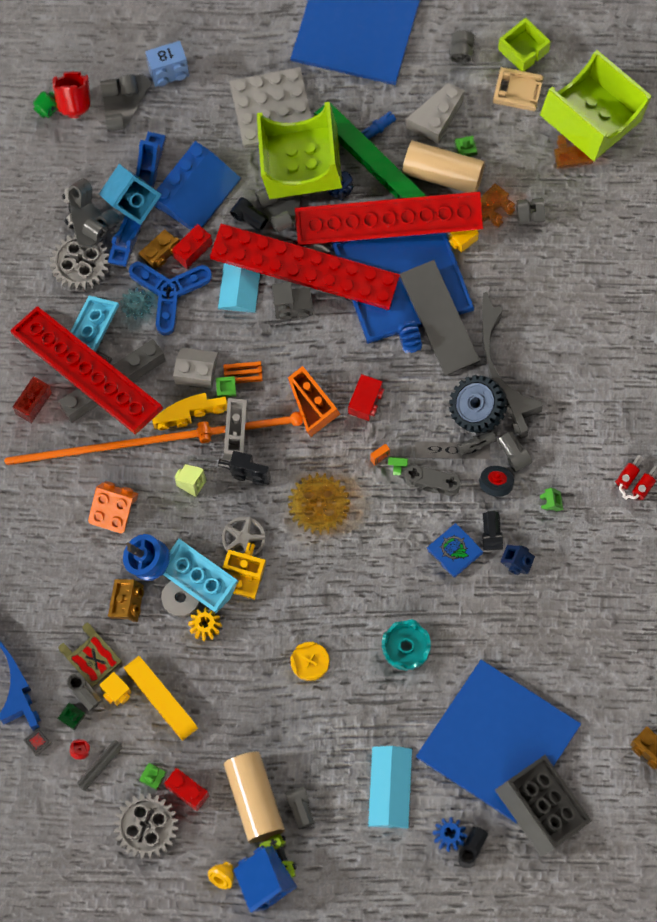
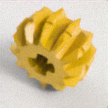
(197, 627)

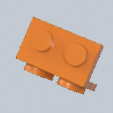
(111, 506)

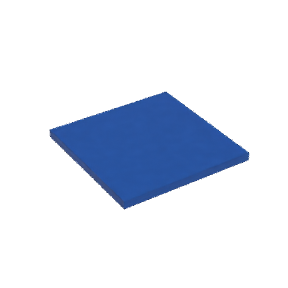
(356, 36)
(398, 256)
(494, 734)

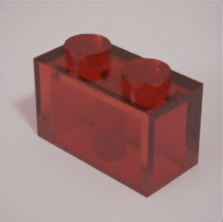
(32, 399)

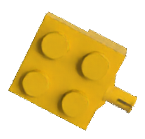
(246, 570)

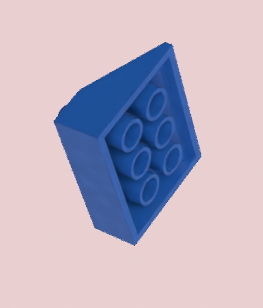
(196, 187)

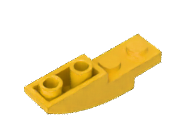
(180, 413)

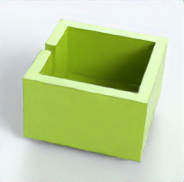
(524, 45)

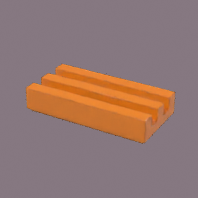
(248, 365)

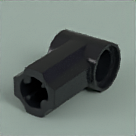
(245, 211)
(492, 536)
(472, 846)

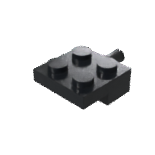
(243, 468)

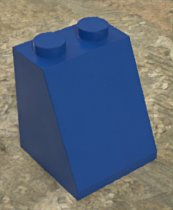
(263, 879)

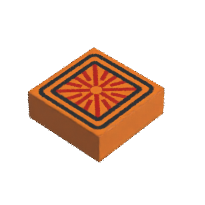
(380, 454)

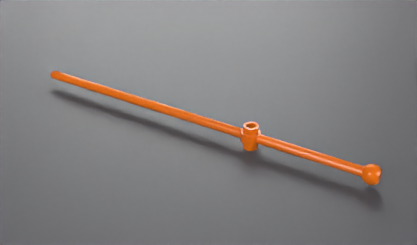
(203, 432)

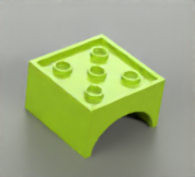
(596, 106)
(299, 155)

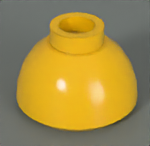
(222, 875)

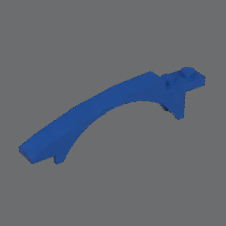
(148, 162)
(18, 702)

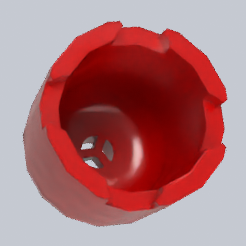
(72, 94)

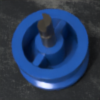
(146, 557)

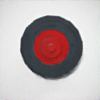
(496, 481)

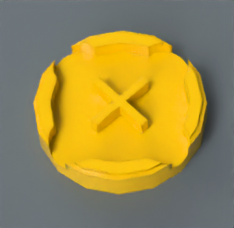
(310, 661)

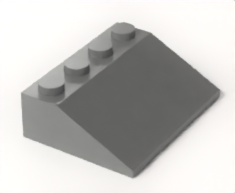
(543, 805)

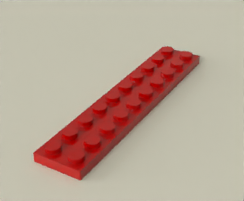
(389, 218)
(304, 266)
(86, 370)

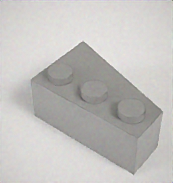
(436, 113)

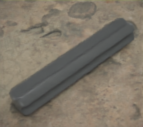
(99, 765)

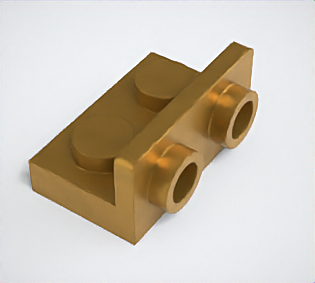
(159, 249)
(126, 599)
(646, 745)

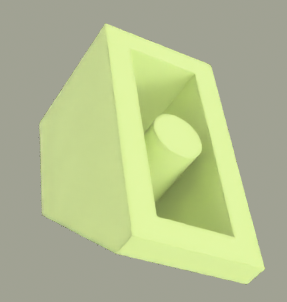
(190, 479)

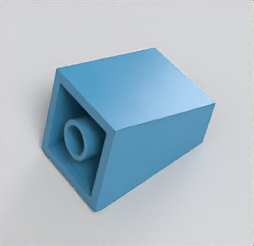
(129, 194)

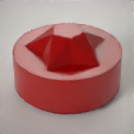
(79, 749)

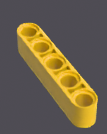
(160, 698)

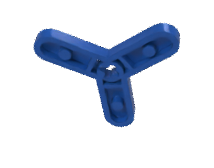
(180, 285)

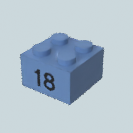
(167, 63)

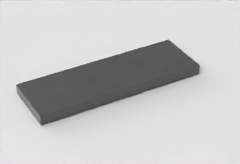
(439, 318)

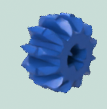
(409, 336)
(442, 830)

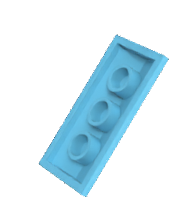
(238, 289)
(94, 321)
(199, 576)
(390, 787)

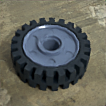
(468, 394)

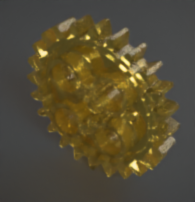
(319, 520)

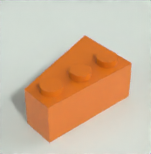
(312, 402)

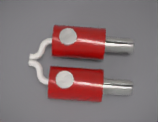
(629, 474)

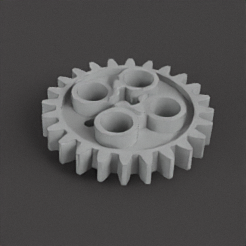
(73, 275)
(129, 820)

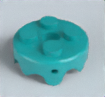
(402, 632)

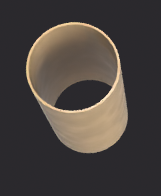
(443, 167)
(254, 797)

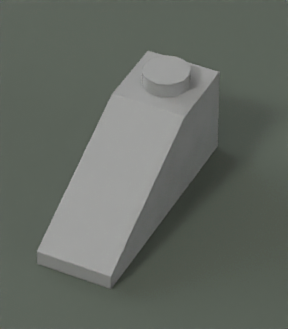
(234, 427)

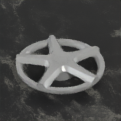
(243, 536)

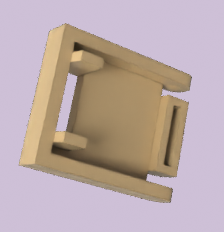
(522, 89)

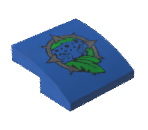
(454, 550)

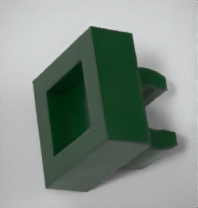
(71, 716)

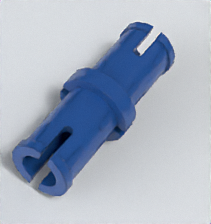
(379, 125)

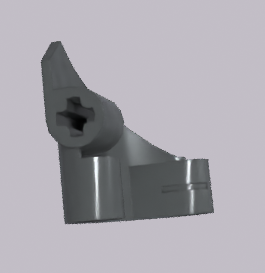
(122, 99)
(279, 210)
(87, 220)

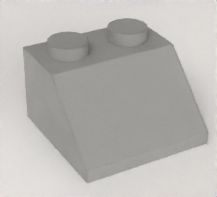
(195, 368)

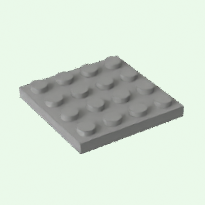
(276, 94)

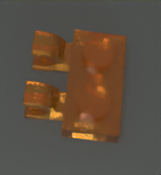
(569, 156)
(492, 201)

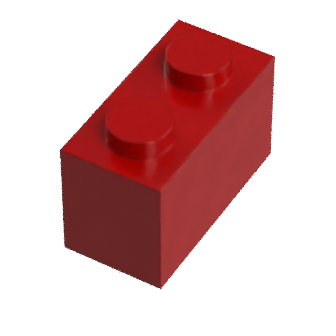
(192, 246)
(365, 397)
(186, 789)

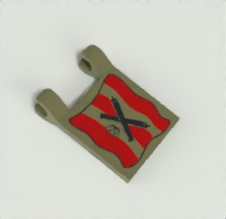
(93, 658)

